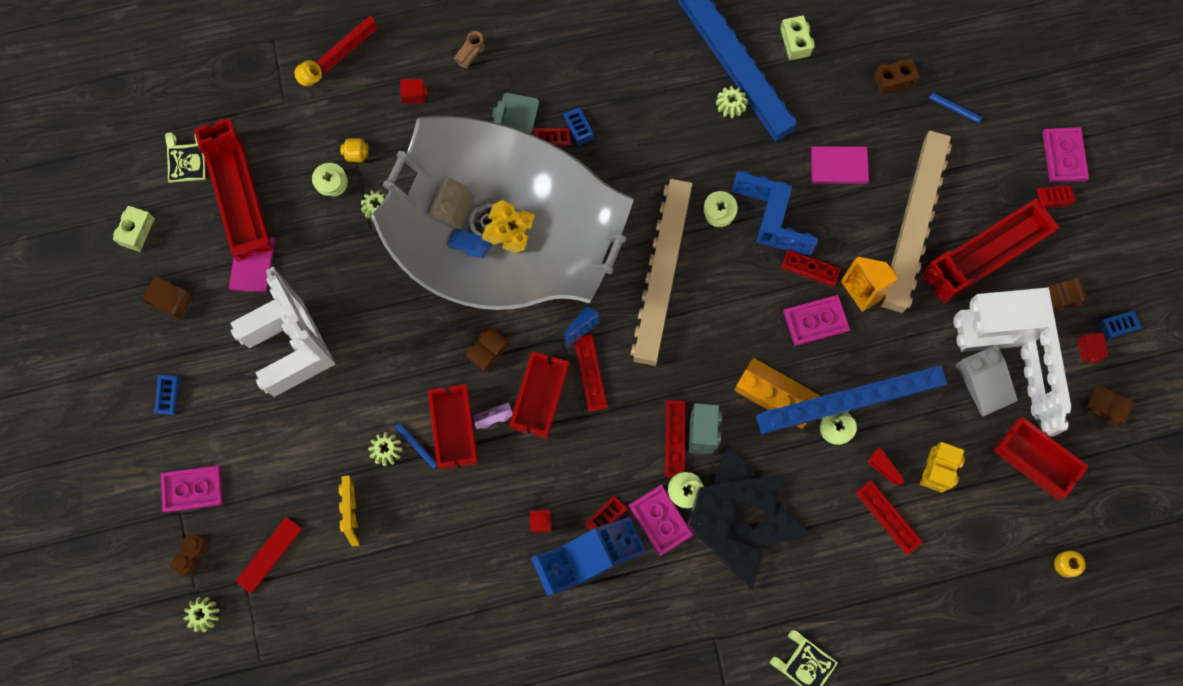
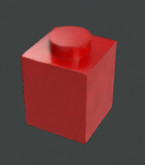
(413, 91)
(1092, 348)
(540, 521)

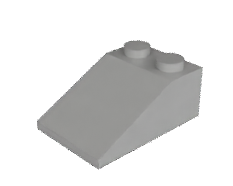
(988, 380)

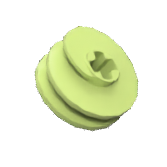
(333, 172)
(712, 204)
(847, 428)
(677, 494)

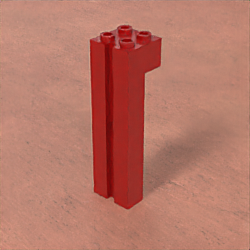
(234, 189)
(989, 251)

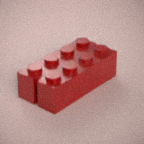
(539, 395)
(453, 427)
(1040, 458)

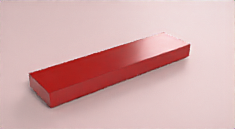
(347, 44)
(590, 373)
(675, 437)
(889, 517)
(269, 555)

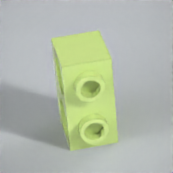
(792, 37)

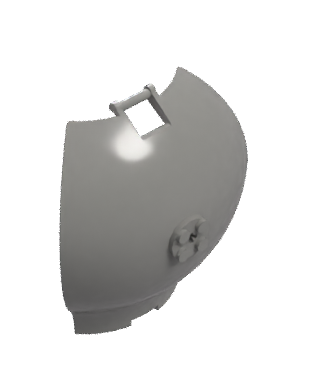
(570, 230)

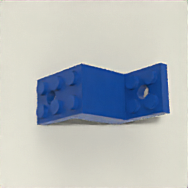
(777, 198)
(588, 556)

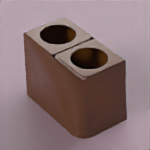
(167, 297)

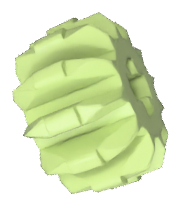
(738, 104)
(371, 201)
(378, 452)
(196, 620)

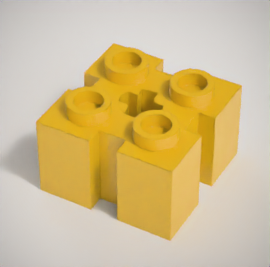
(508, 227)
(942, 467)

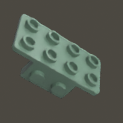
(516, 112)

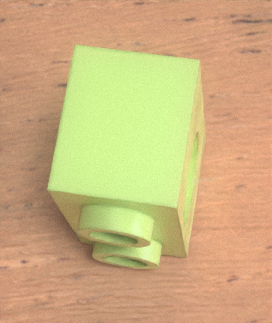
(133, 239)

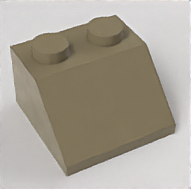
(451, 203)

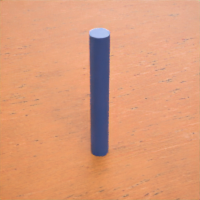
(955, 107)
(416, 445)

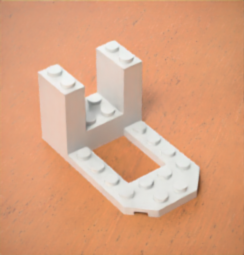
(285, 314)
(1018, 321)

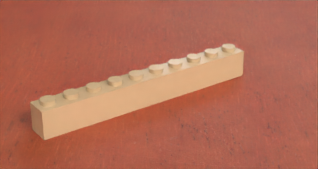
(916, 220)
(662, 273)

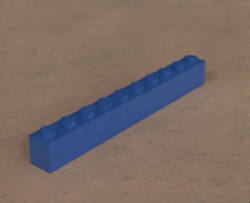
(740, 67)
(850, 399)

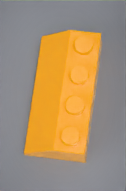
(868, 281)
(771, 387)

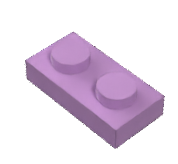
(497, 414)

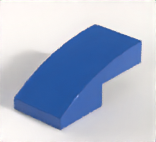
(471, 243)

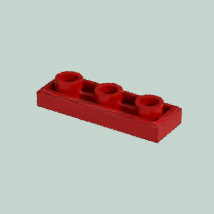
(800, 265)

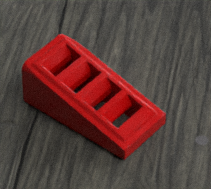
(543, 132)
(1056, 196)
(884, 466)
(590, 525)

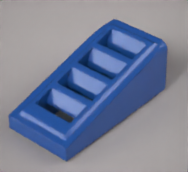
(584, 138)
(581, 325)
(1105, 326)
(162, 378)

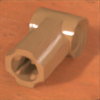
(468, 50)

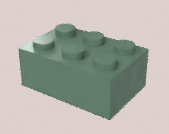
(704, 429)

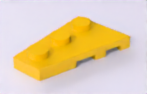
(348, 504)

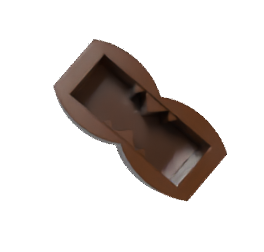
(1067, 294)
(487, 349)
(1109, 406)
(188, 559)

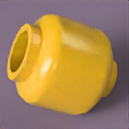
(308, 73)
(355, 150)
(1069, 564)

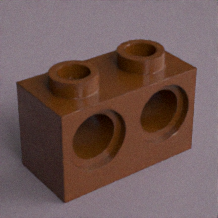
(897, 79)

